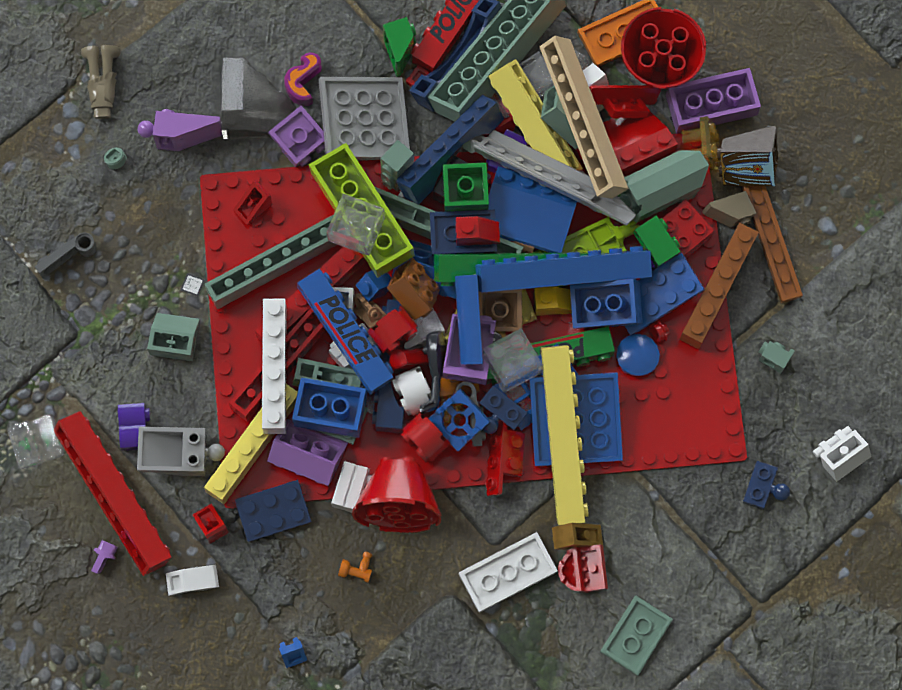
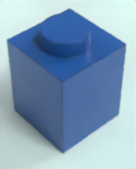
(373, 287)

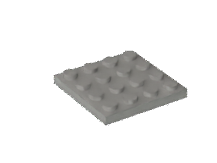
(363, 114)

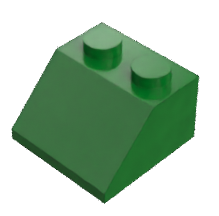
(399, 42)

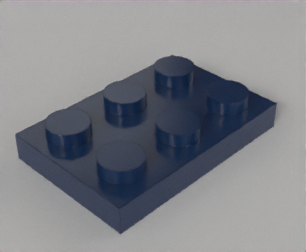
(444, 233)
(273, 510)

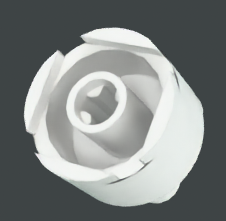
(414, 390)

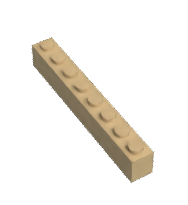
(583, 117)

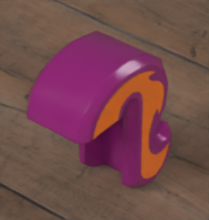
(299, 76)

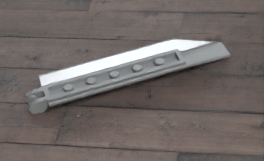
(547, 173)

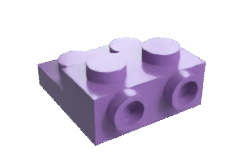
(298, 137)

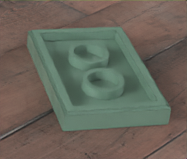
(636, 635)

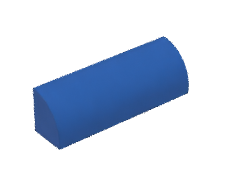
(468, 319)

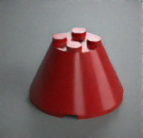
(663, 47)
(397, 498)

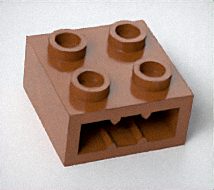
(414, 289)

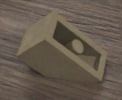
(731, 210)

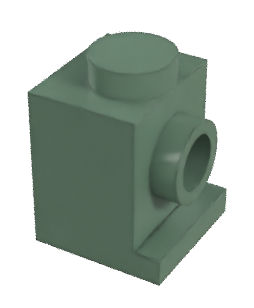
(775, 355)

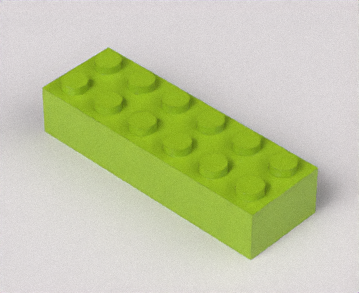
(342, 174)

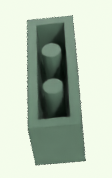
(394, 163)

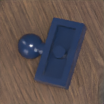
(502, 409)
(762, 485)

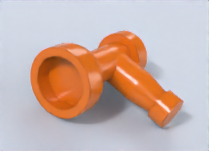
(361, 572)

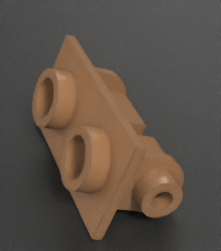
(367, 311)

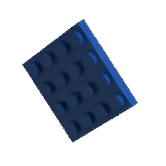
(598, 417)

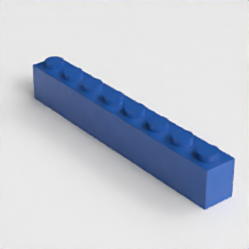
(563, 270)

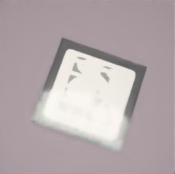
(192, 284)

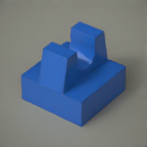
(293, 653)

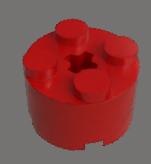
(393, 330)
(425, 437)

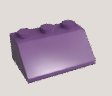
(307, 453)

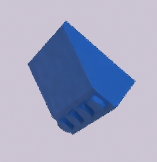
(530, 211)

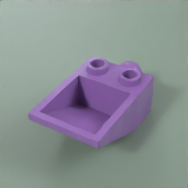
(180, 130)

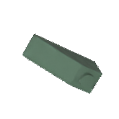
(324, 372)

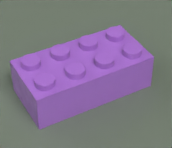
(719, 97)

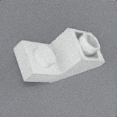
(192, 579)

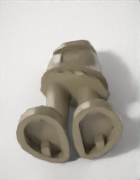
(101, 88)

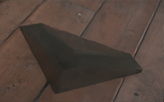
(249, 102)

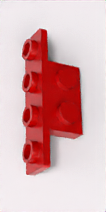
(625, 100)
(504, 457)

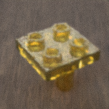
(709, 136)

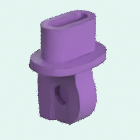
(105, 551)

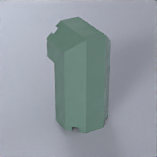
(665, 183)

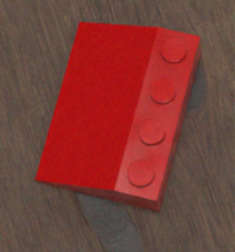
(639, 142)

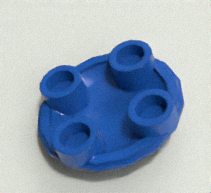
(638, 355)

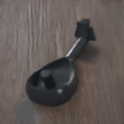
(436, 351)

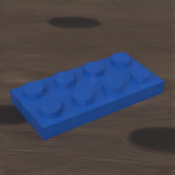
(666, 290)

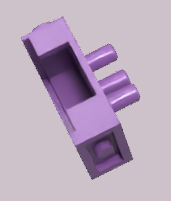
(467, 372)

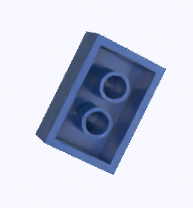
(606, 304)
(329, 407)

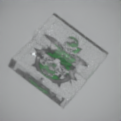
(35, 441)

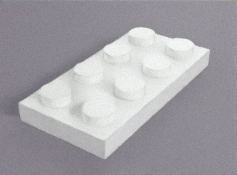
(507, 572)

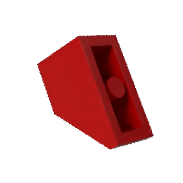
(476, 231)

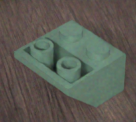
(173, 337)

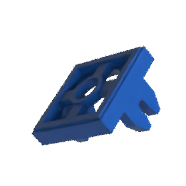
(462, 398)

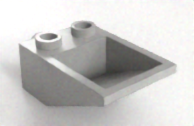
(169, 450)

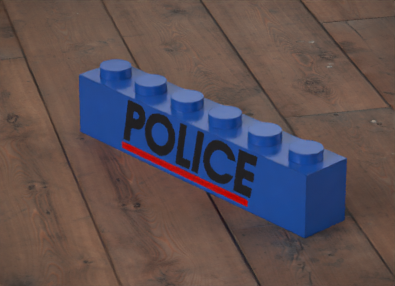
(344, 331)

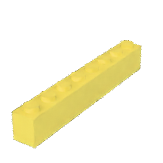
(563, 434)

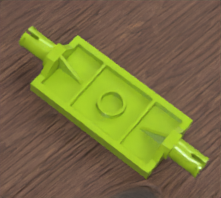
(598, 236)

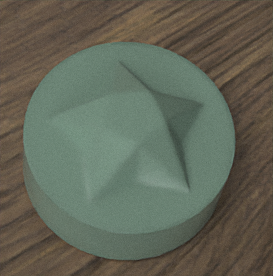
(115, 158)

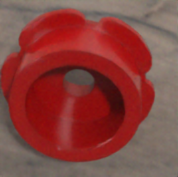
(659, 331)

